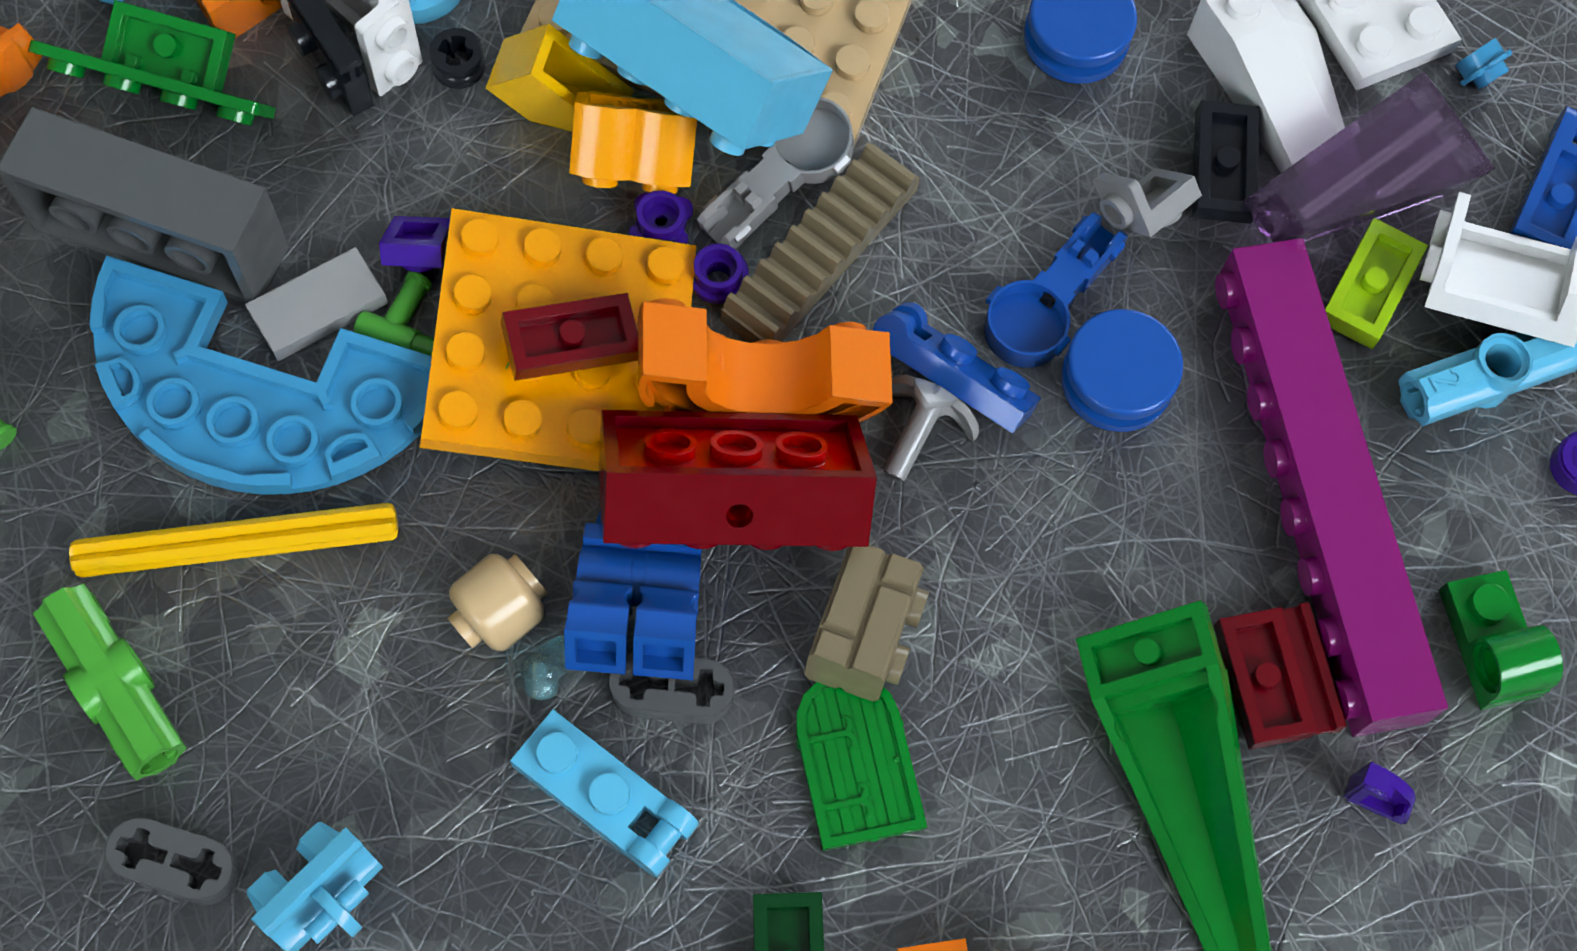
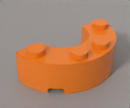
(703, 371)

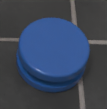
(1079, 37)
(1121, 370)

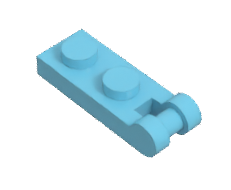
(602, 792)

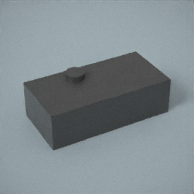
(144, 205)

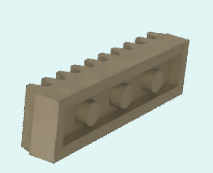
(820, 247)

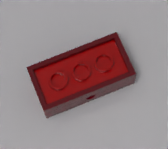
(734, 479)

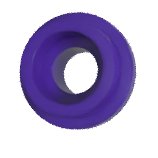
(718, 258)

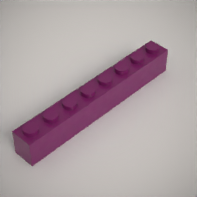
(1329, 490)

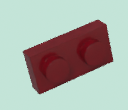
(570, 336)

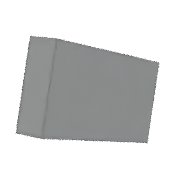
(316, 304)

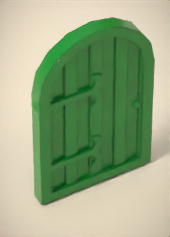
(857, 767)

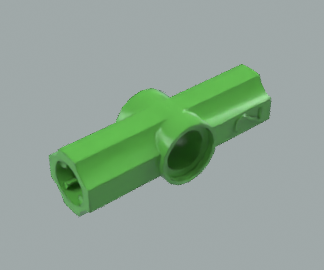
(109, 681)

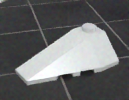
(1273, 60)

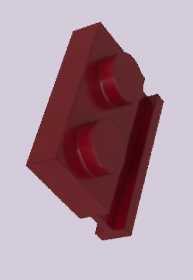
(1279, 675)

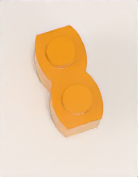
(631, 140)

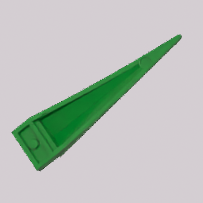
(1177, 739)

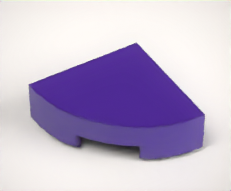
(1381, 793)

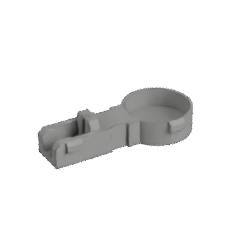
(804, 158)

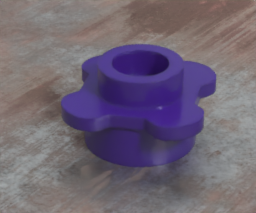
(662, 206)

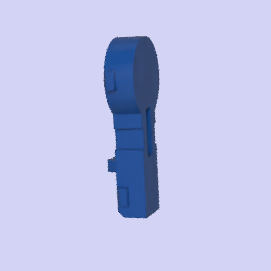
(1026, 330)

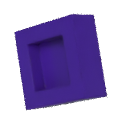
(415, 243)

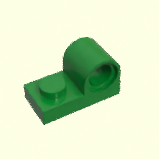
(1498, 649)

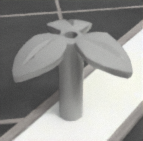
(931, 403)

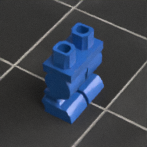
(608, 586)

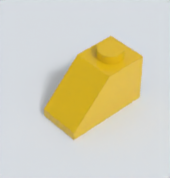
(543, 75)

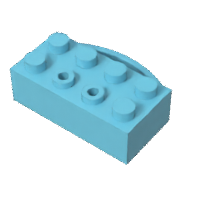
(707, 62)

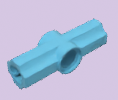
(1467, 382)

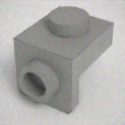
(1147, 203)

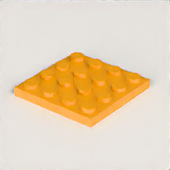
(521, 264)

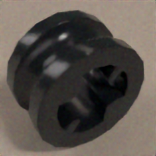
(467, 72)

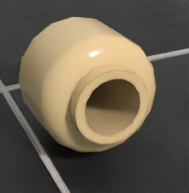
(497, 602)

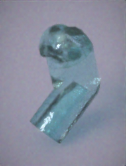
(543, 669)

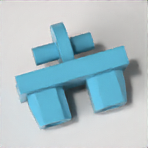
(318, 894)

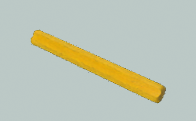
(233, 539)

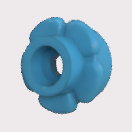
(1484, 64)

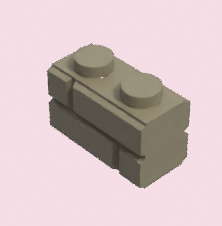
(865, 621)

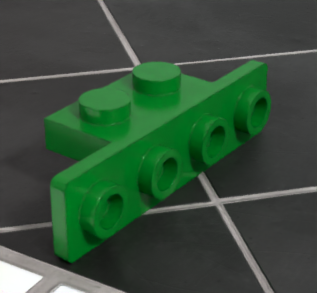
(162, 52)

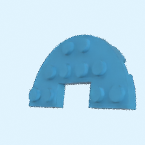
(239, 419)

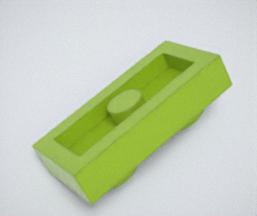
(1373, 283)

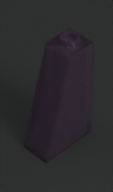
(1380, 164)

